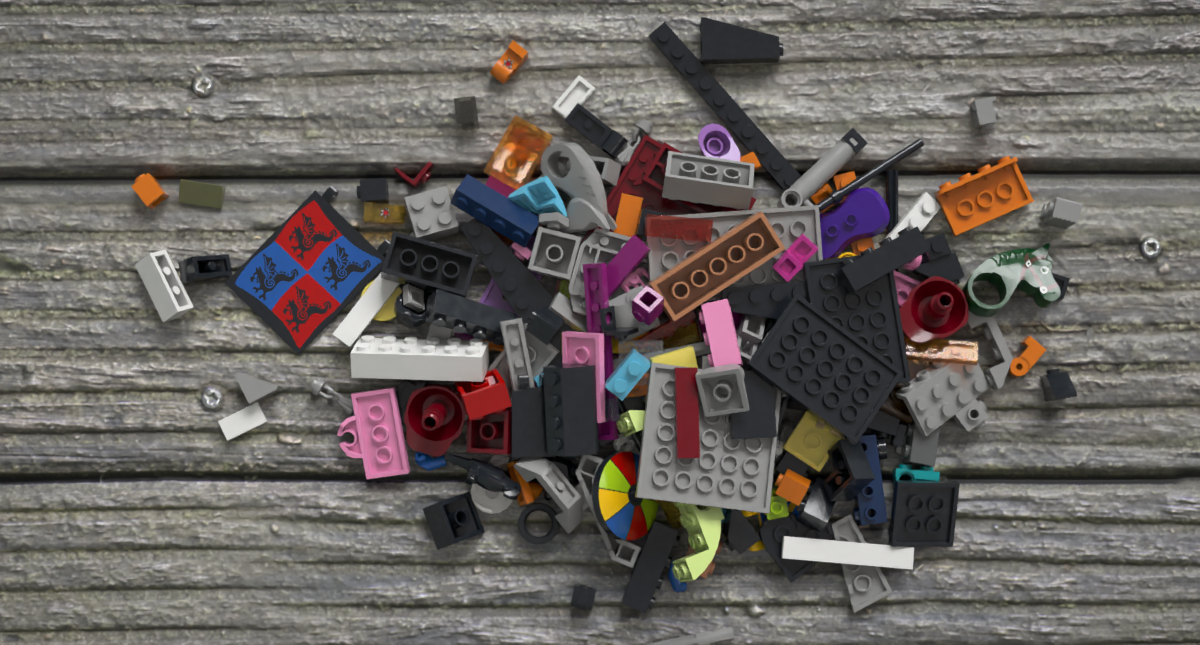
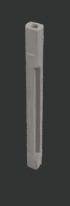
(701, 638)

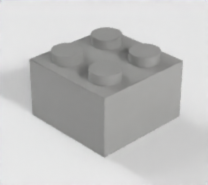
(431, 214)
(554, 254)

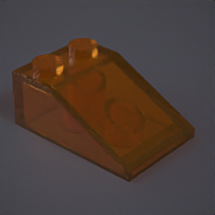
(518, 153)

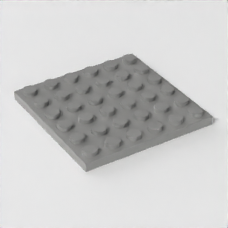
(729, 470)

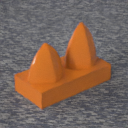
(529, 490)

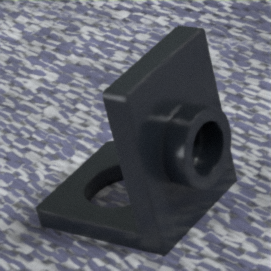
(611, 329)

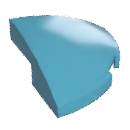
(539, 197)

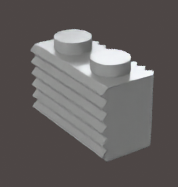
(1061, 212)

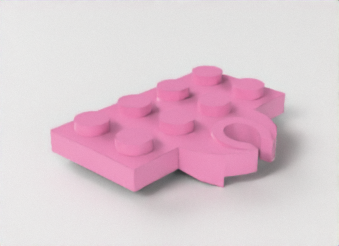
(376, 433)

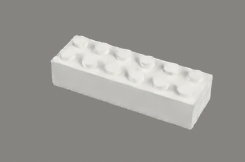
(420, 359)

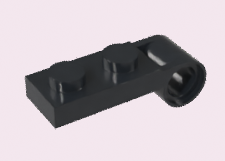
(596, 131)

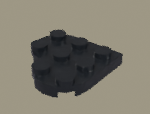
(771, 536)

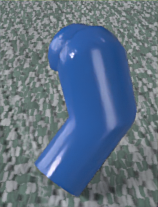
(429, 463)
(675, 583)

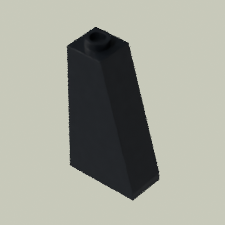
(736, 45)

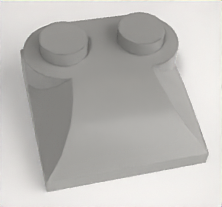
(624, 316)
(722, 390)

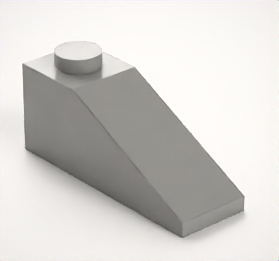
(607, 168)

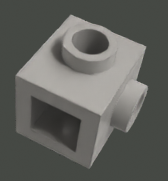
(971, 416)

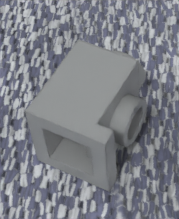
(984, 113)

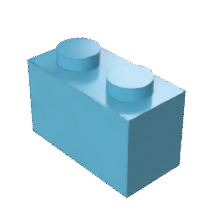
(627, 374)

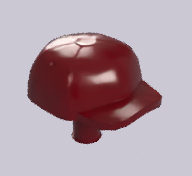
(933, 310)
(433, 419)

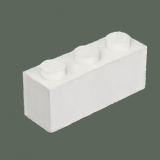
(164, 285)

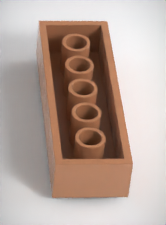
(717, 265)

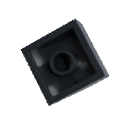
(453, 520)

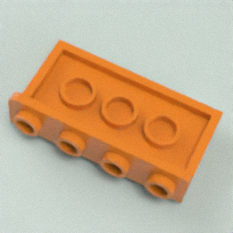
(983, 195)

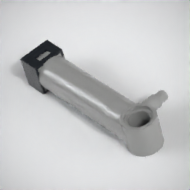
(823, 170)

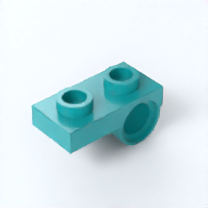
(924, 473)

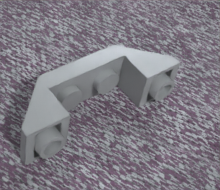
(994, 375)
(557, 487)

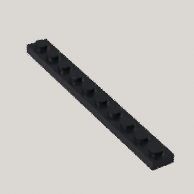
(724, 106)

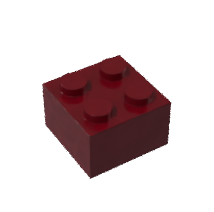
(490, 434)

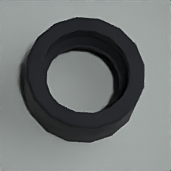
(522, 523)

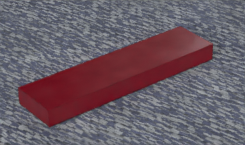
(686, 413)

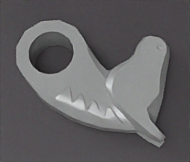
(583, 184)

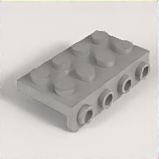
(941, 393)

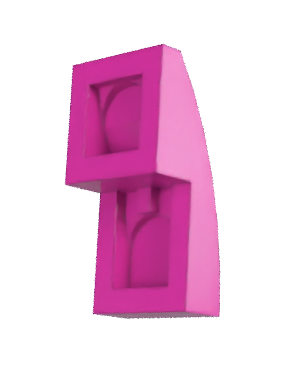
(793, 258)

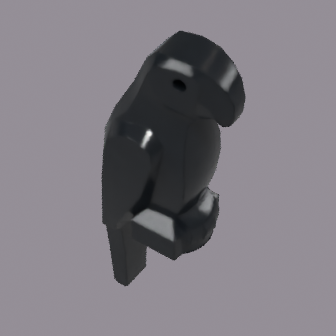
(487, 476)

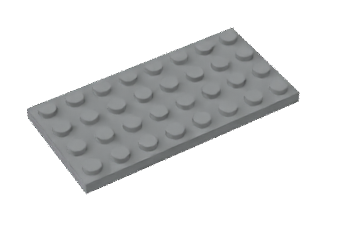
(786, 222)

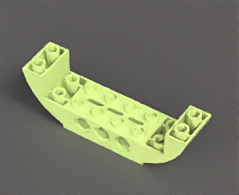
(700, 521)

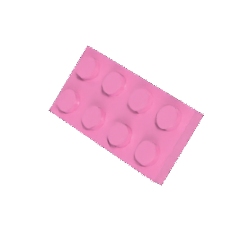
(587, 349)

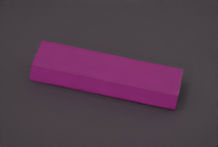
(625, 262)

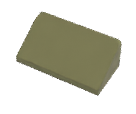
(201, 194)

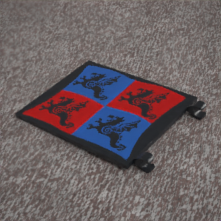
(307, 271)

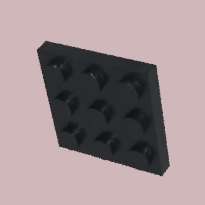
(923, 513)

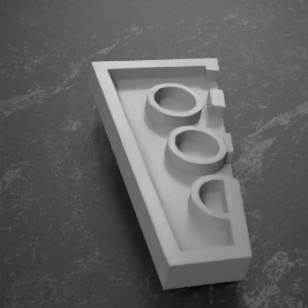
(863, 582)

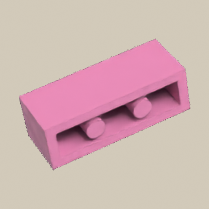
(720, 333)

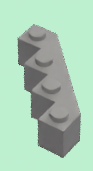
(620, 551)

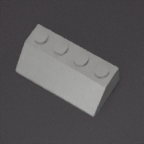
(708, 180)

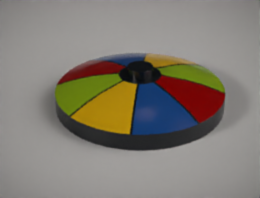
(615, 501)

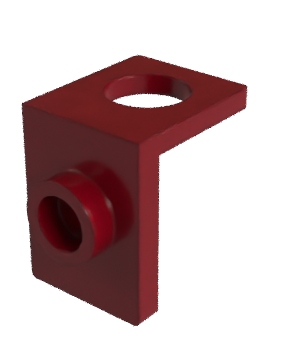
(422, 177)

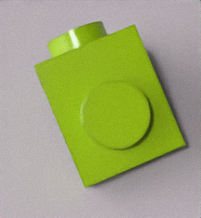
(778, 506)

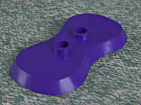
(857, 217)

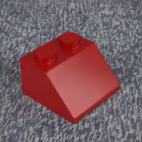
(484, 396)

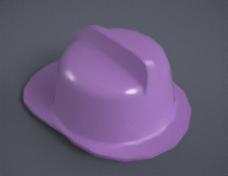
(717, 143)

